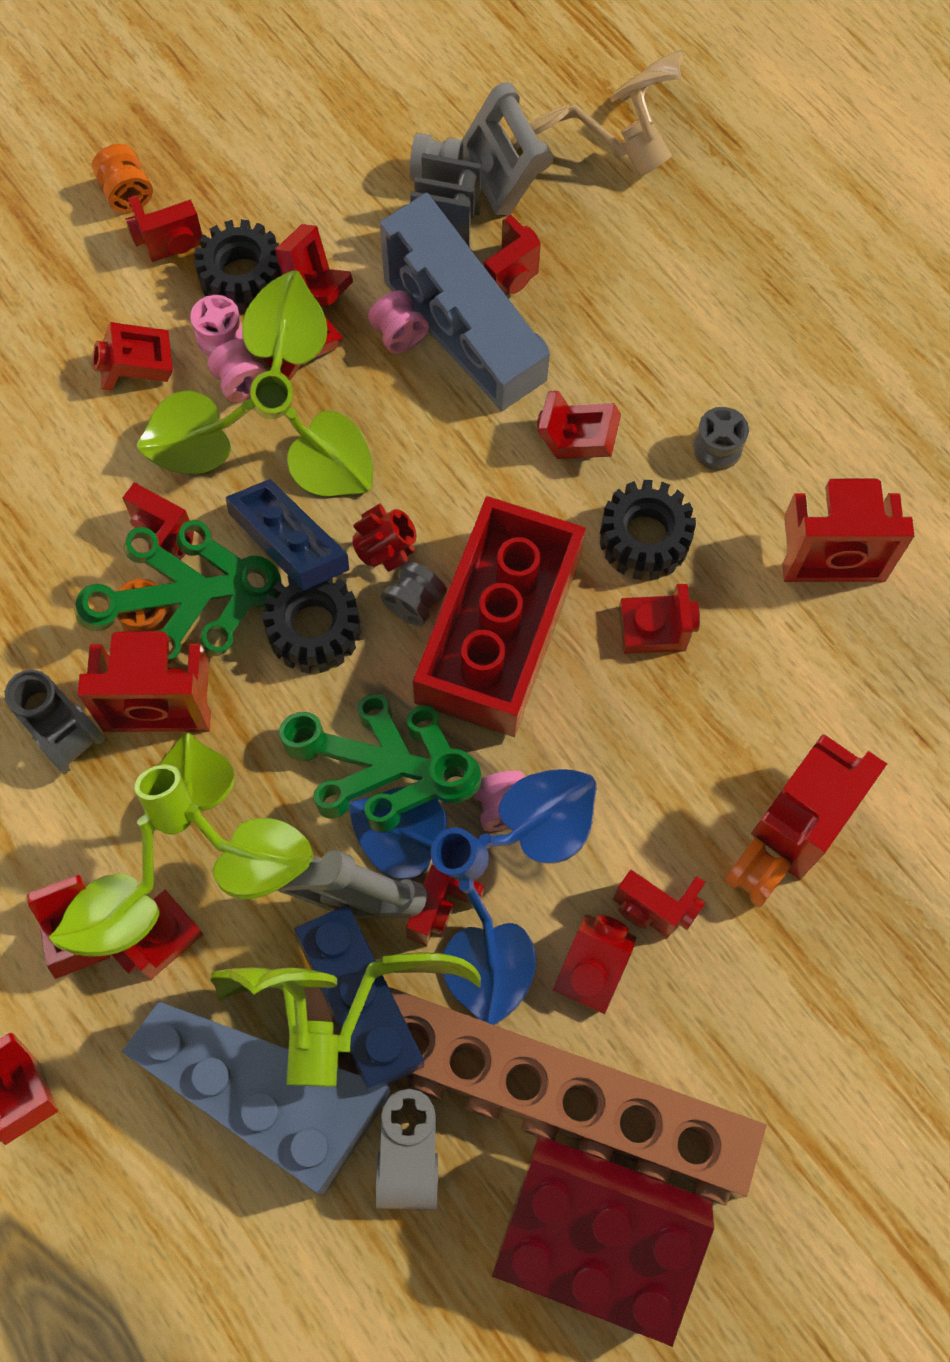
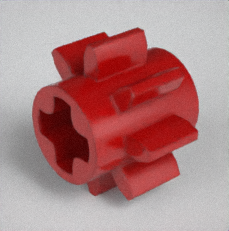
(384, 537)

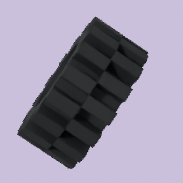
(230, 246)
(652, 504)
(320, 649)

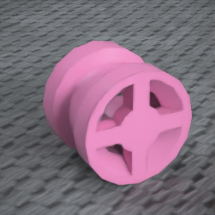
(217, 313)
(398, 321)
(235, 369)
(490, 795)

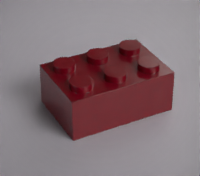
(605, 1240)

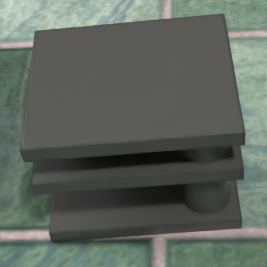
(458, 200)

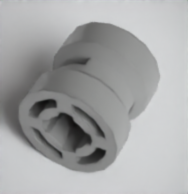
(426, 144)

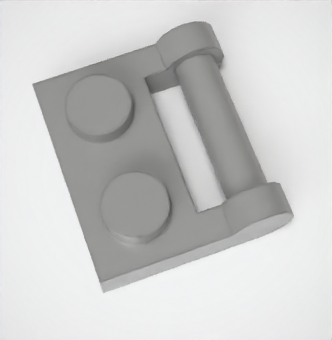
(503, 172)
(339, 881)

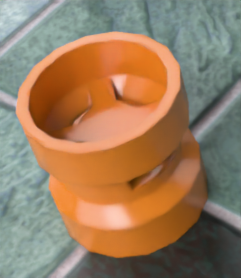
(121, 180)

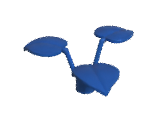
(551, 820)

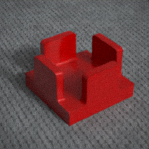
(856, 540)
(137, 689)
(817, 803)

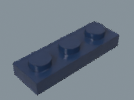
(287, 534)
(381, 1039)

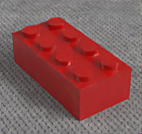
(499, 616)

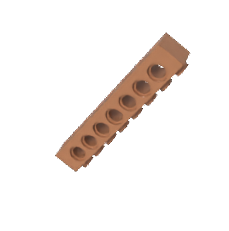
(730, 1138)

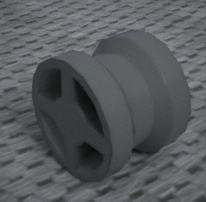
(720, 425)
(413, 593)

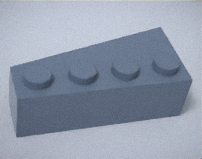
(461, 302)
(245, 1090)

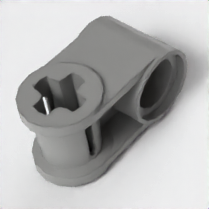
(407, 1163)

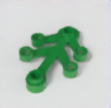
(188, 588)
(384, 762)

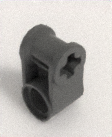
(56, 725)

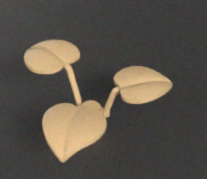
(641, 137)

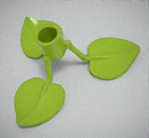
(284, 325)
(190, 779)
(312, 1043)

